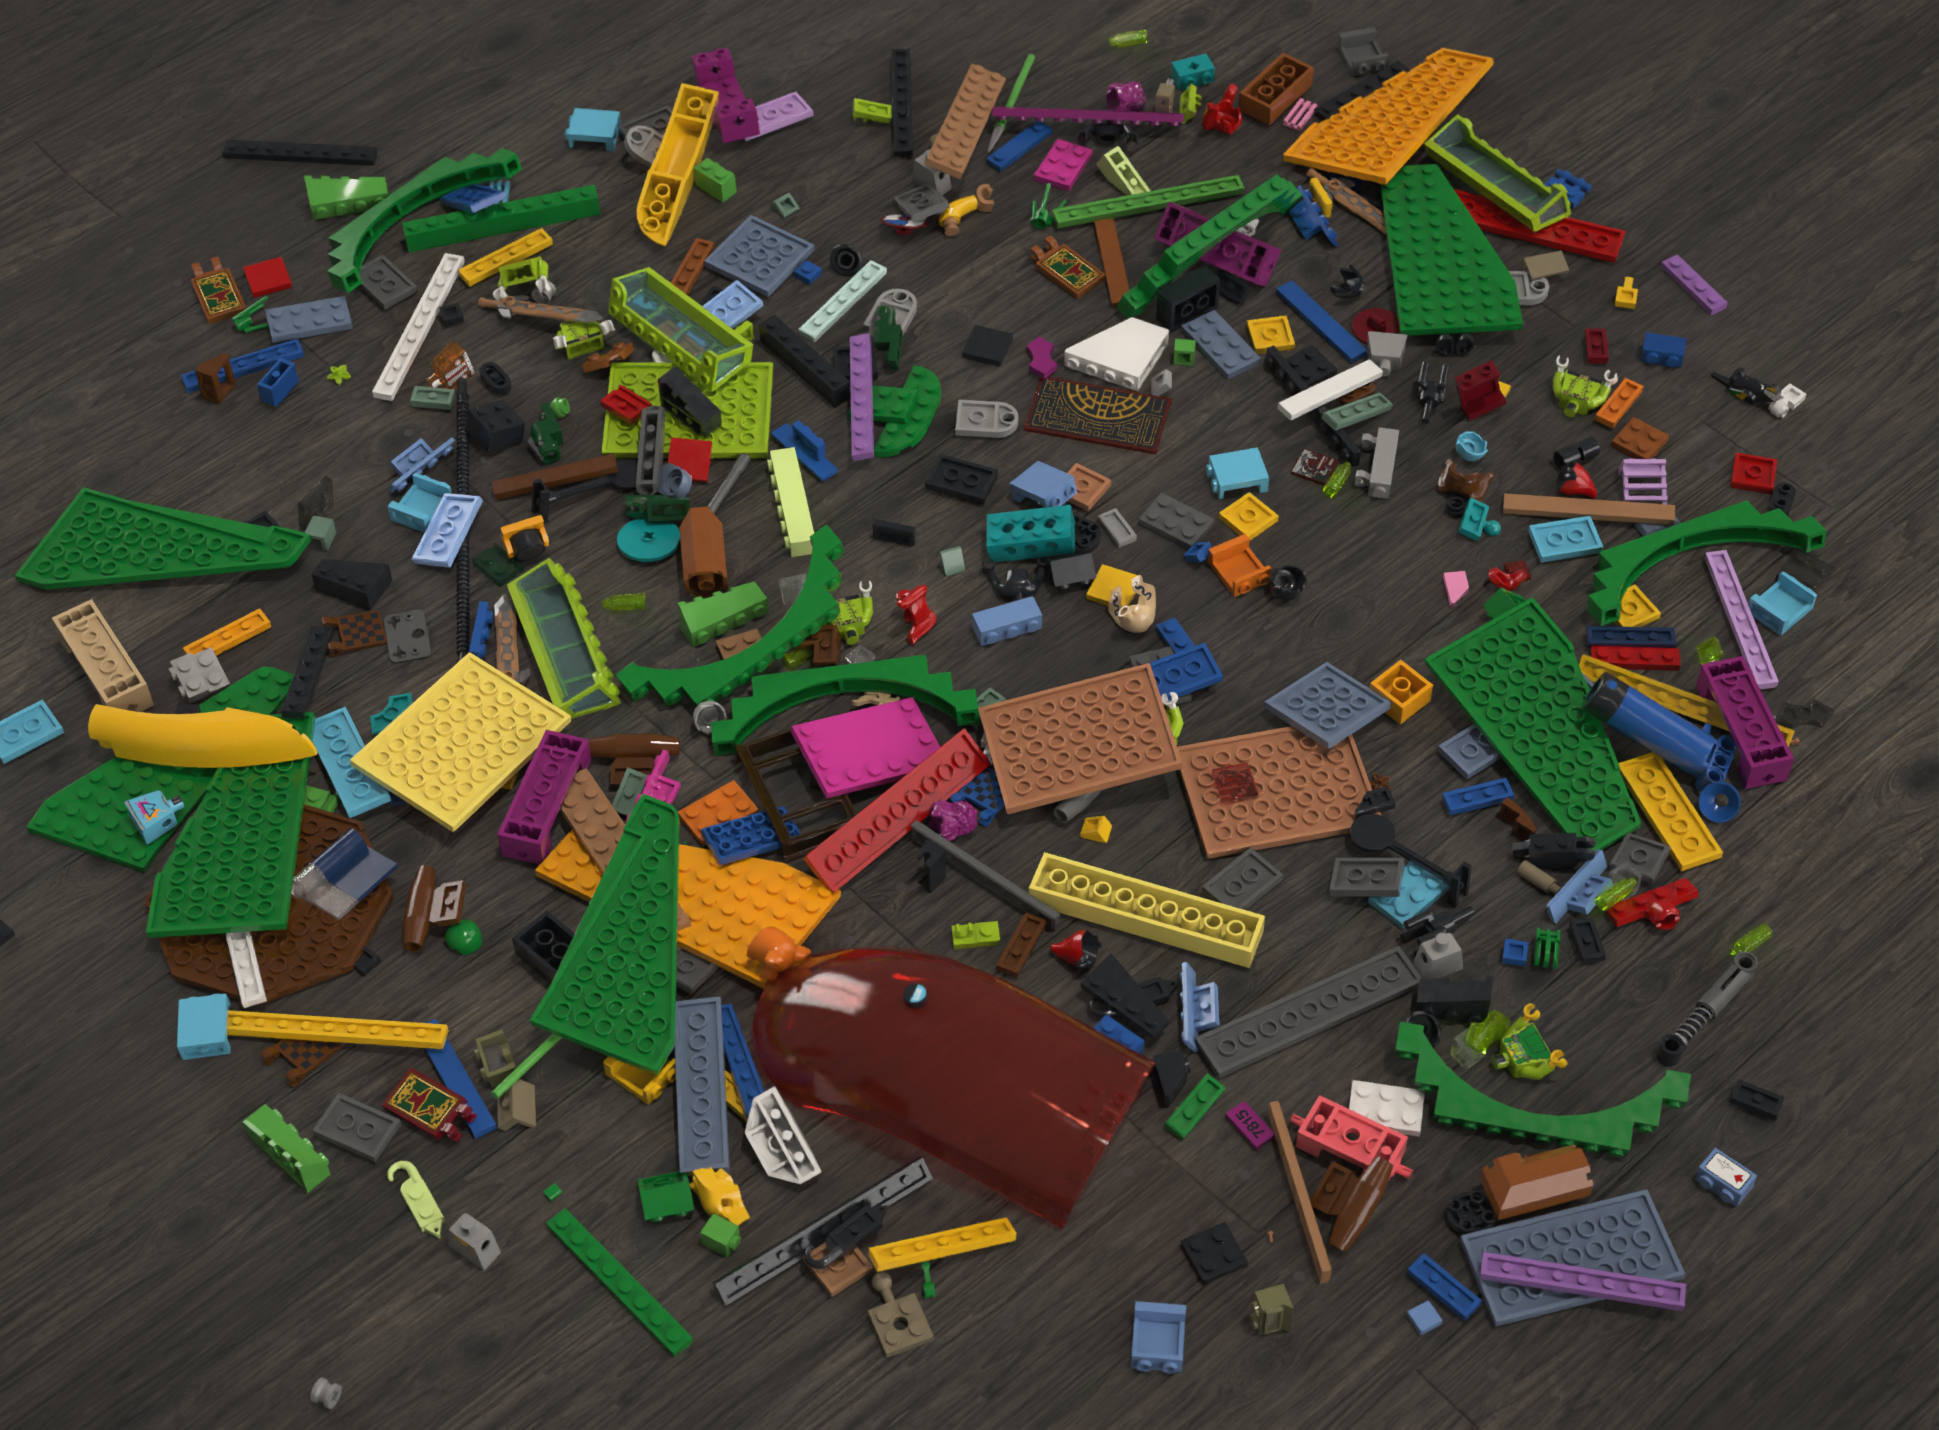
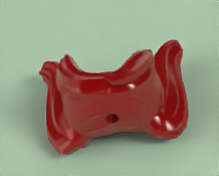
(1223, 115)
(917, 611)

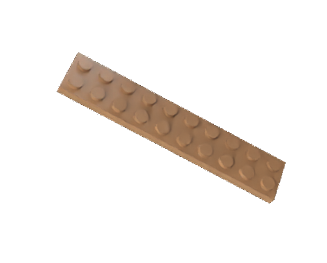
(965, 121)
(597, 824)

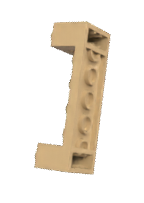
(102, 658)

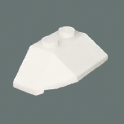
(779, 1140)

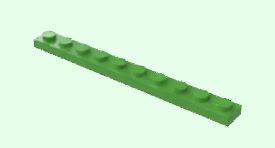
(1147, 201)

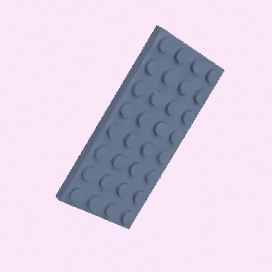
(1605, 1235)

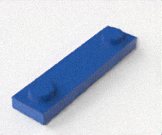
(1019, 145)

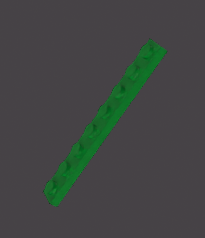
(619, 1282)

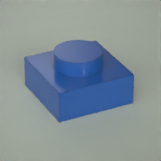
(808, 272)
(1198, 552)
(1515, 952)

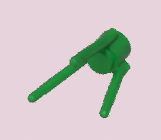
(1041, 217)
(243, 319)

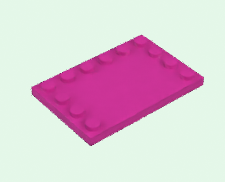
(865, 746)

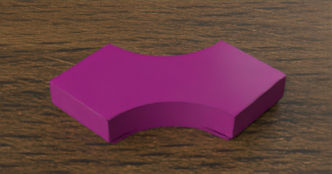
(1041, 352)

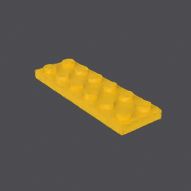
(1669, 811)

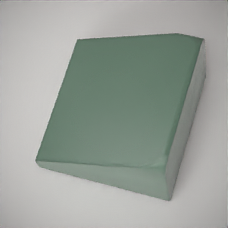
(785, 205)
(952, 561)

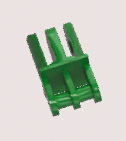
(1548, 943)

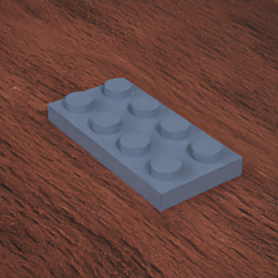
(308, 319)
(1221, 344)

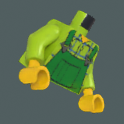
(1525, 1050)

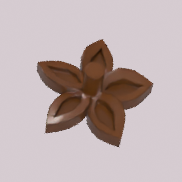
(1379, 782)

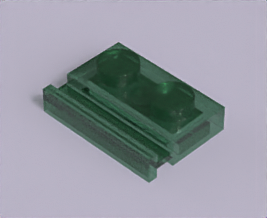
(497, 565)

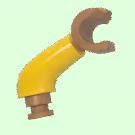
(951, 216)

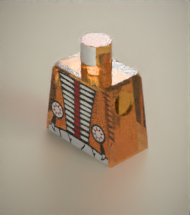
(450, 366)

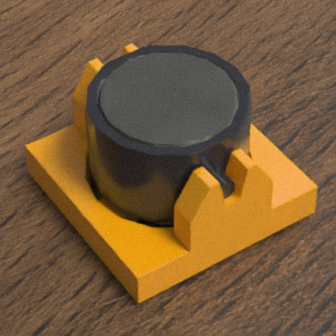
(526, 538)

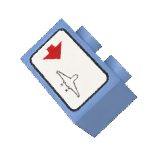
(1725, 1177)

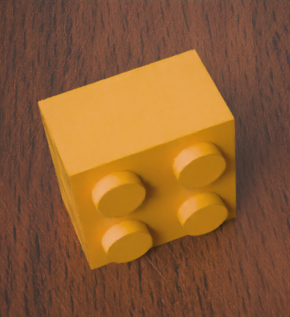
(1404, 689)

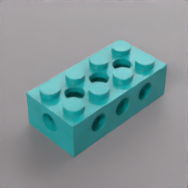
(1031, 533)

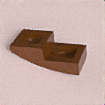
(1518, 817)

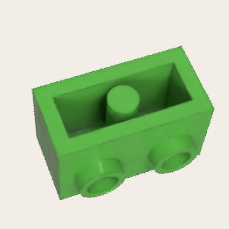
(715, 179)

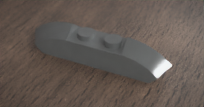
(650, 450)

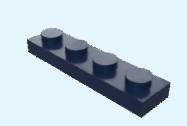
(1631, 636)

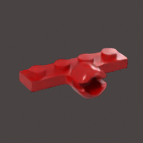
(1654, 905)

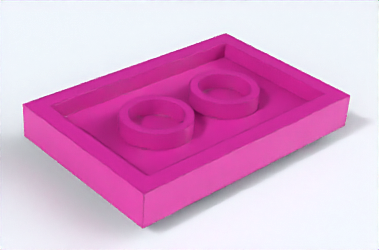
(1063, 164)

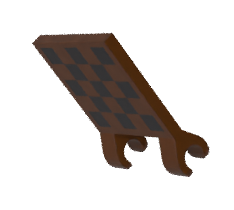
(356, 632)
(302, 1054)

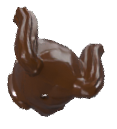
(1467, 485)

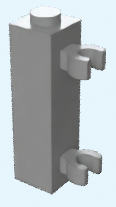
(1383, 462)

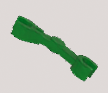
(929, 1290)

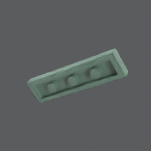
(1357, 411)

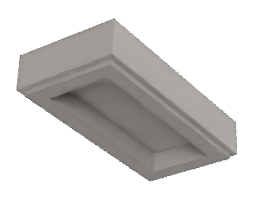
(1117, 528)

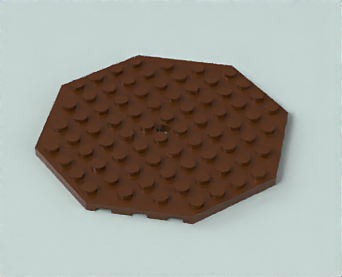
(291, 958)

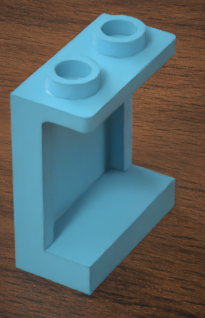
(594, 127)
(1237, 471)
(418, 503)
(1782, 604)
(203, 1026)

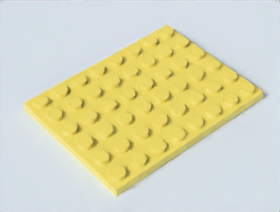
(459, 741)

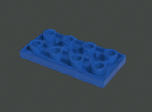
(744, 837)

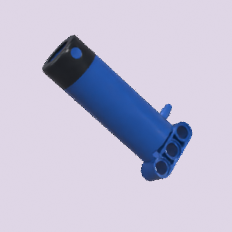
(1660, 730)

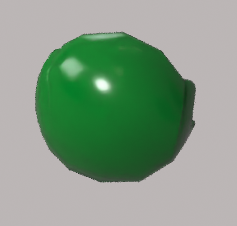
(464, 937)

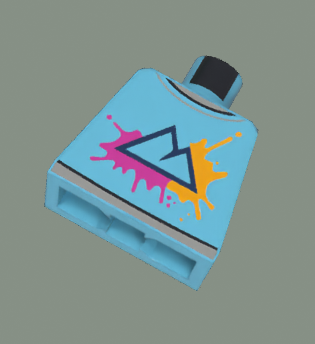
(153, 814)

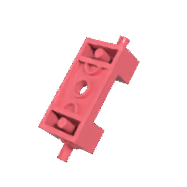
(1327, 1130)

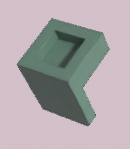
(323, 530)

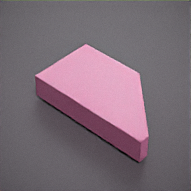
(1456, 586)

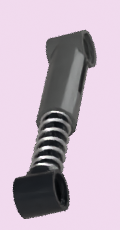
(1708, 1007)

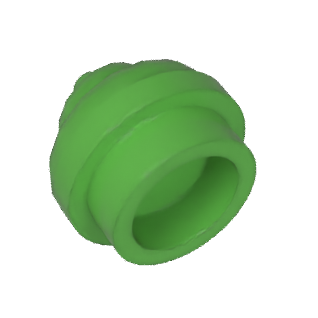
(560, 407)

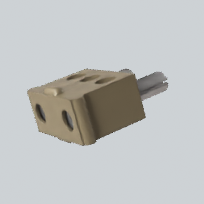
(1165, 98)

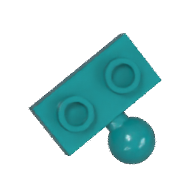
(1475, 521)

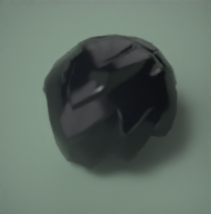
(1287, 582)
(1431, 1025)

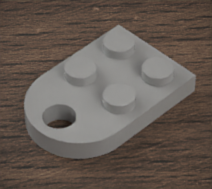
(647, 147)
(1525, 288)
(904, 309)
(985, 419)

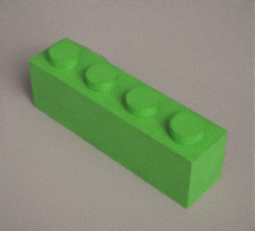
(344, 195)
(721, 612)
(287, 1147)

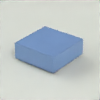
(1424, 1317)

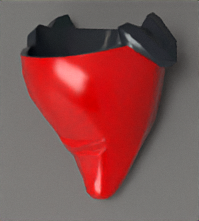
(1576, 481)
(1078, 949)

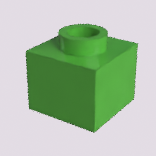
(1184, 352)

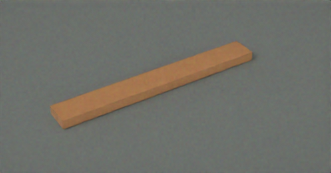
(1597, 509)
(1299, 1192)

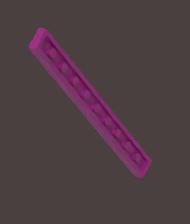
(1079, 115)

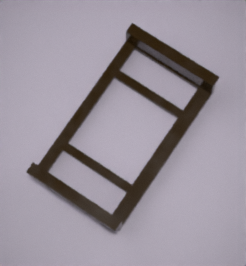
(800, 845)

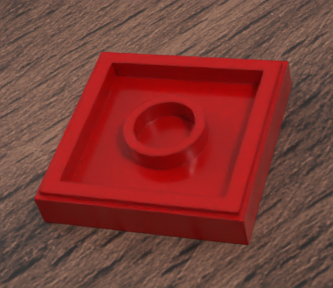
(267, 277)
(691, 456)
(1753, 473)

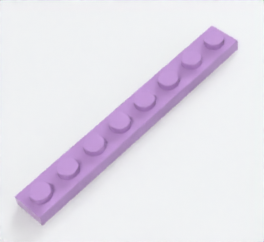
(1741, 618)

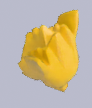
(718, 1191)

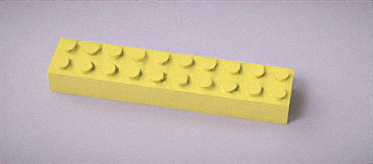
(1148, 910)

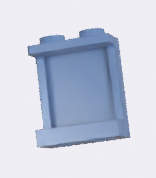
(1044, 485)
(1158, 1337)

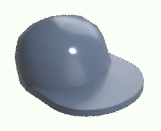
(674, 481)

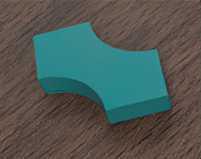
(396, 705)

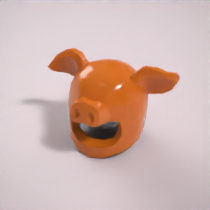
(775, 951)

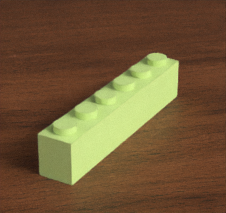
(792, 501)

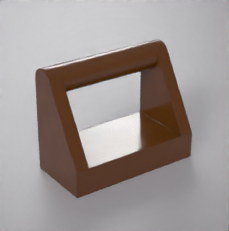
(208, 378)

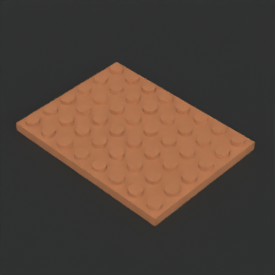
(1079, 738)
(1299, 783)

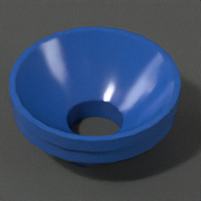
(1711, 809)

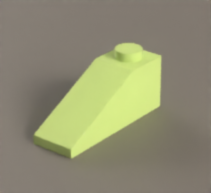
(1121, 172)

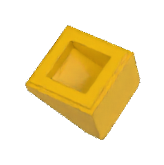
(1096, 829)

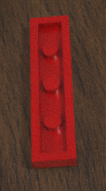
(1638, 657)

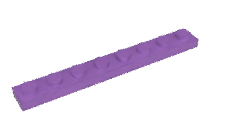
(861, 397)
(1583, 1281)

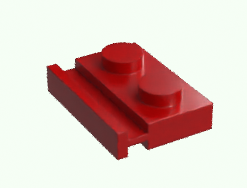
(625, 404)

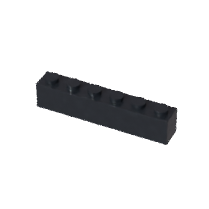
(805, 361)

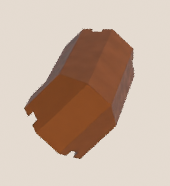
(703, 553)
(1536, 1181)

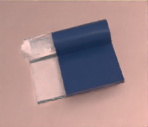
(342, 875)

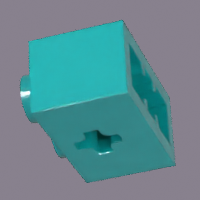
(1192, 70)

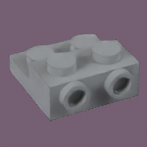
(198, 675)

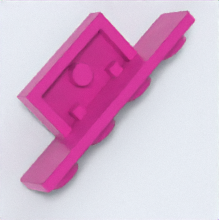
(658, 785)

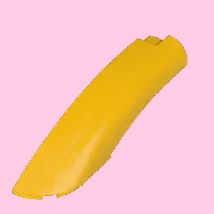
(673, 167)
(198, 739)

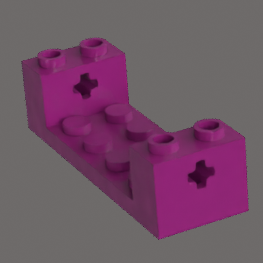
(734, 114)
(1236, 253)
(1747, 721)
(541, 796)

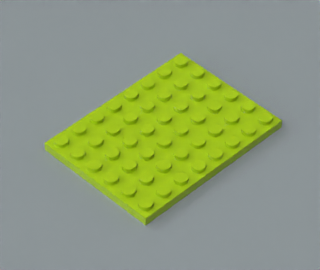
(742, 401)

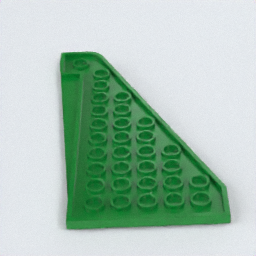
(124, 541)
(93, 810)
(622, 963)

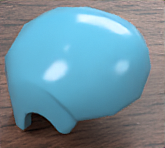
(1470, 446)

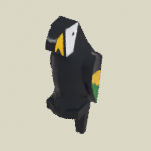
(1748, 387)

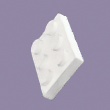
(1389, 1105)

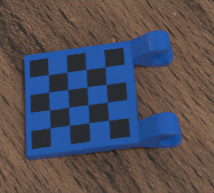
(983, 792)

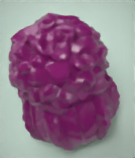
(1125, 96)
(952, 818)

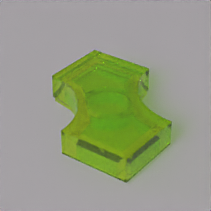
(1488, 1031)

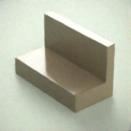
(1545, 265)
(517, 1106)

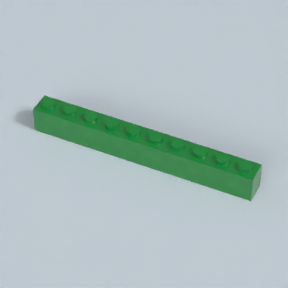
(501, 218)

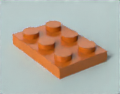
(715, 808)

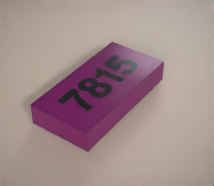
(1250, 1125)

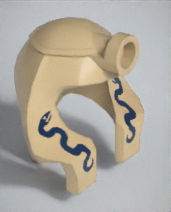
(1134, 617)

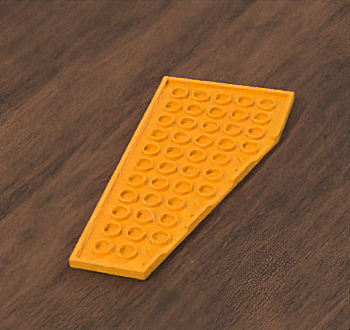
(1383, 130)
(723, 901)

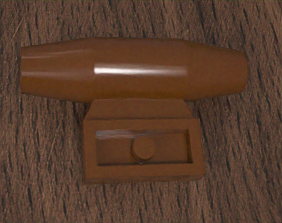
(632, 751)
(430, 905)
(1351, 1198)

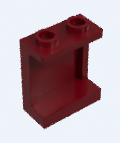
(1479, 390)

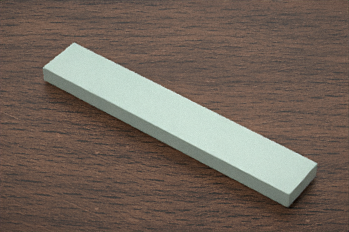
(842, 301)

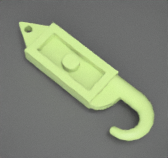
(419, 1199)

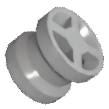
(545, 296)
(326, 1393)

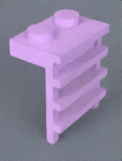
(1644, 469)

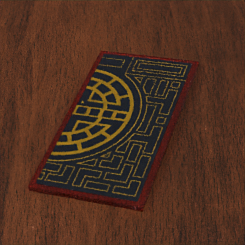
(1098, 414)

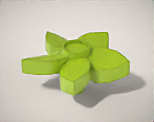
(339, 374)

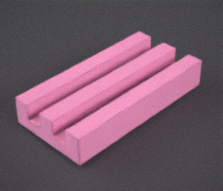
(1303, 106)

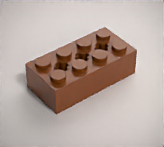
(1276, 88)

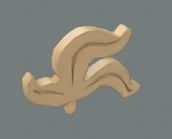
(876, 698)

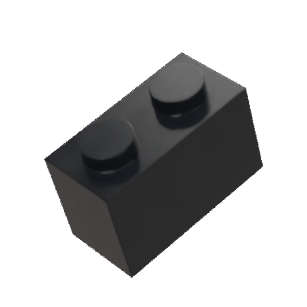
(1071, 569)

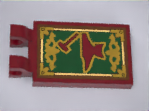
(428, 1105)

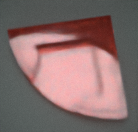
(1513, 567)

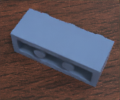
(1007, 621)

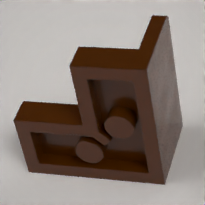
(825, 645)

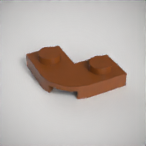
(619, 351)

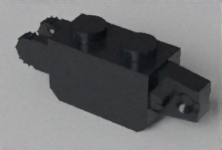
(1555, 850)

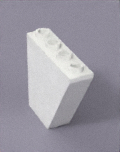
(1120, 353)

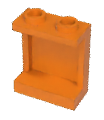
(1238, 566)

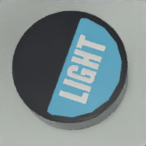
(915, 995)

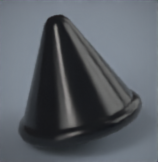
(846, 259)

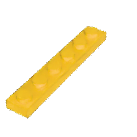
(942, 1244)

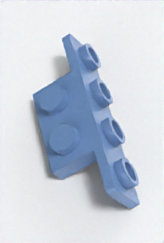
(415, 460)
(1581, 889)
(1199, 1006)

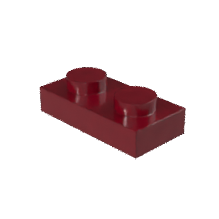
(1596, 345)

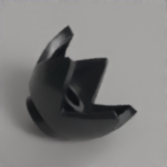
(1352, 285)

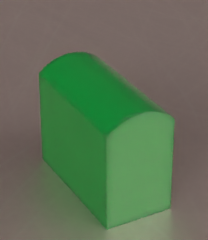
(552, 1192)

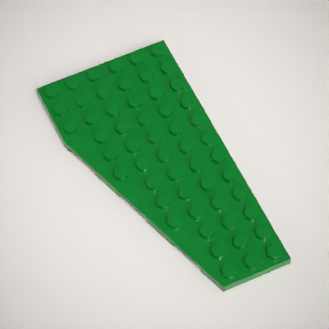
(1441, 260)
(1527, 700)
(236, 852)

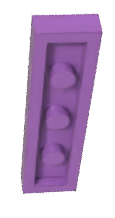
(1694, 285)

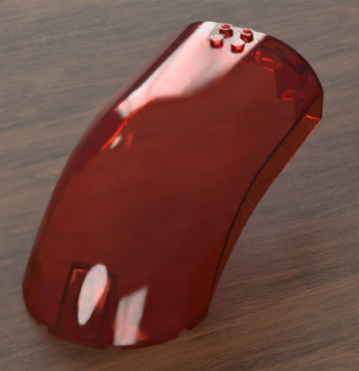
(969, 1076)

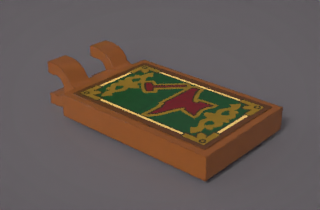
(1066, 268)
(217, 292)

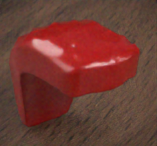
(1506, 581)

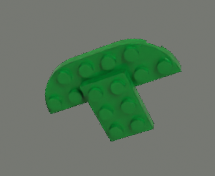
(905, 411)

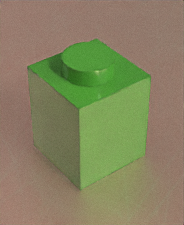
(720, 1235)

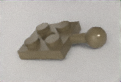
(904, 1309)

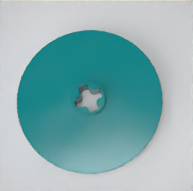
(648, 540)

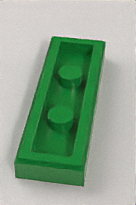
(1194, 1106)

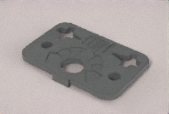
(402, 636)

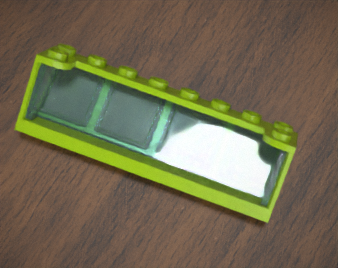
(1496, 176)
(678, 327)
(563, 640)

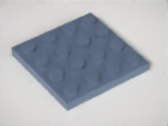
(759, 255)
(1327, 705)

